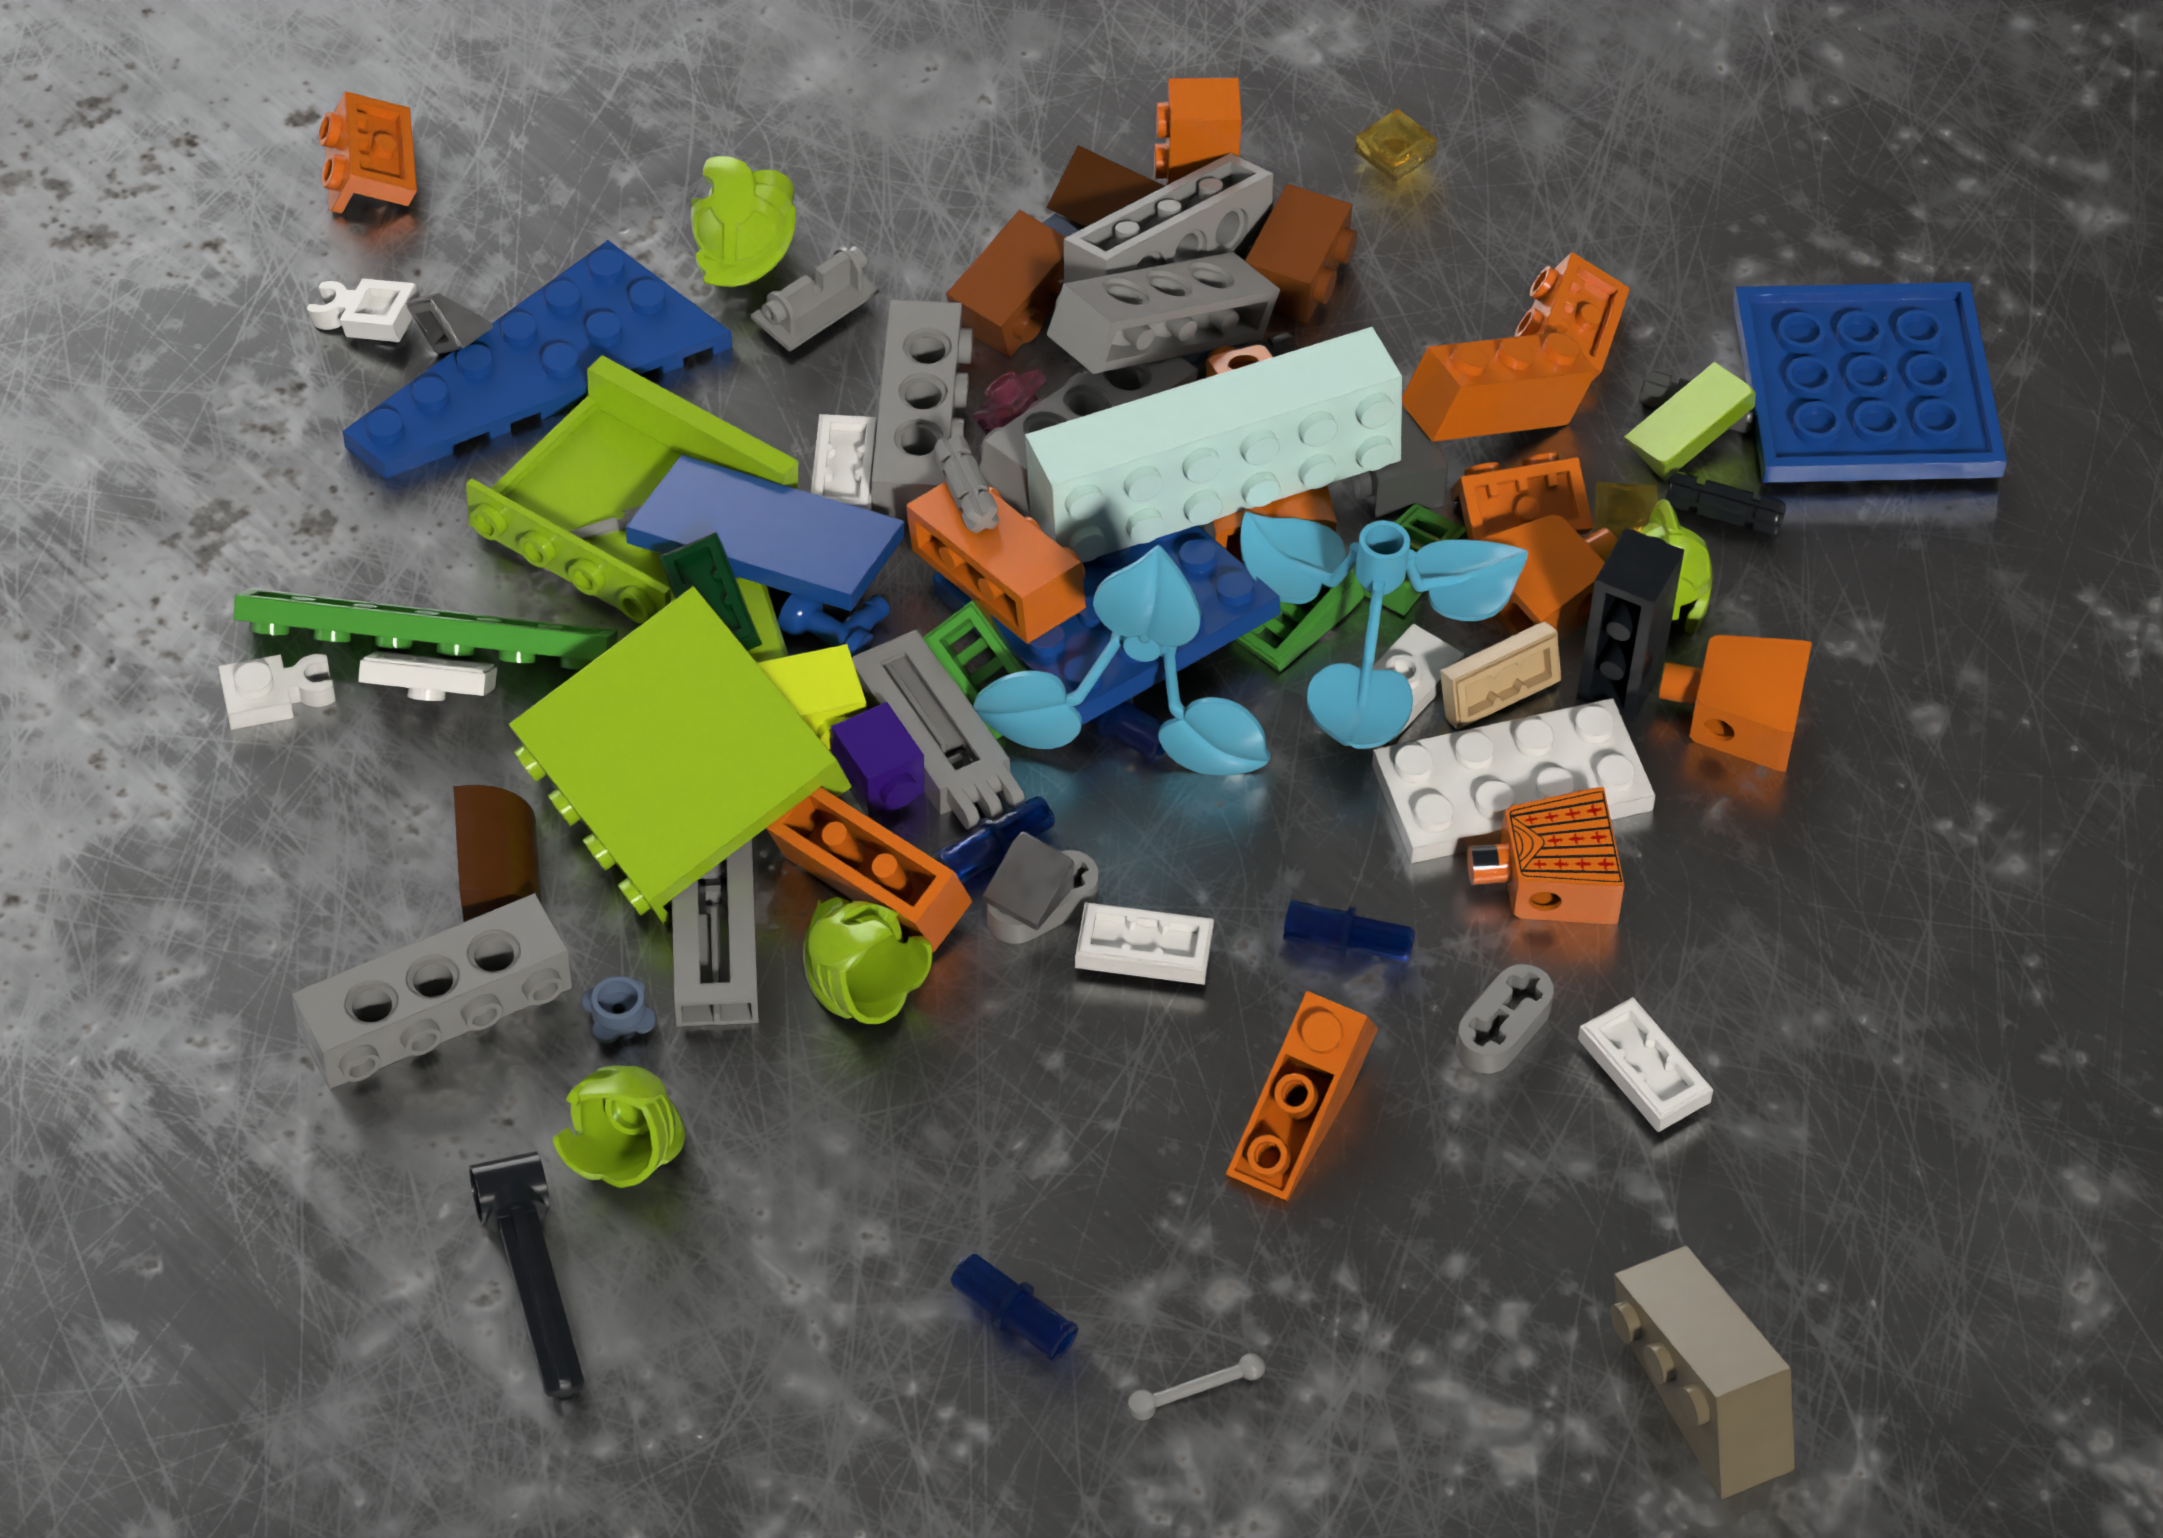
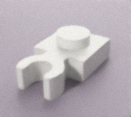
(370, 312)
(264, 690)

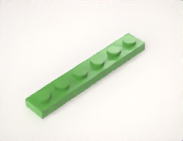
(399, 625)

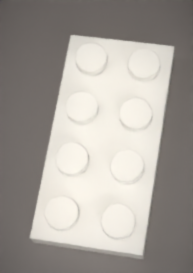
(1458, 784)

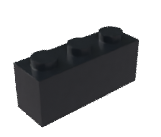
(1630, 622)

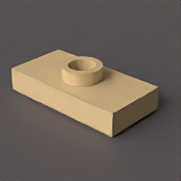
(1501, 675)

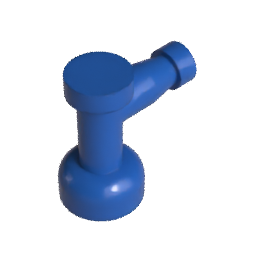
(806, 615)

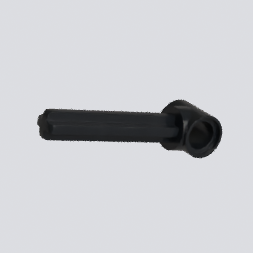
(512, 1201)

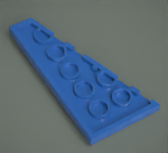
(537, 360)

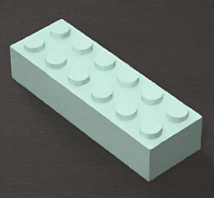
(1216, 446)

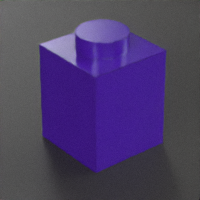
(879, 760)

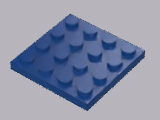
(1868, 382)
(1228, 604)

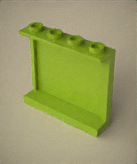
(602, 463)
(672, 752)

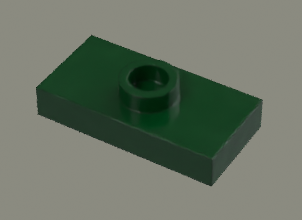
(710, 572)

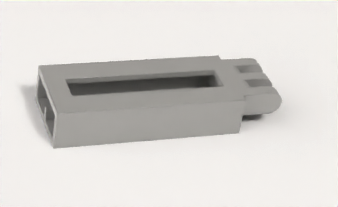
(939, 722)
(717, 951)

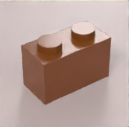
(1302, 249)
(1012, 284)

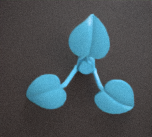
(1298, 555)
(1149, 616)

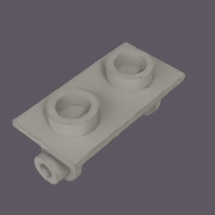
(817, 299)

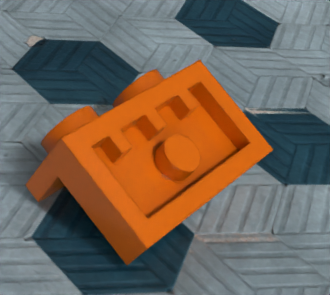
(367, 151)
(1580, 302)
(1514, 496)

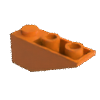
(1302, 1095)

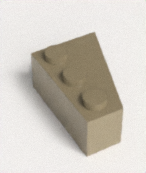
(1709, 1369)

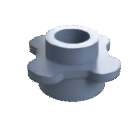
(615, 994)

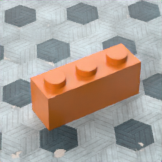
(1498, 386)
(1011, 569)
(871, 865)

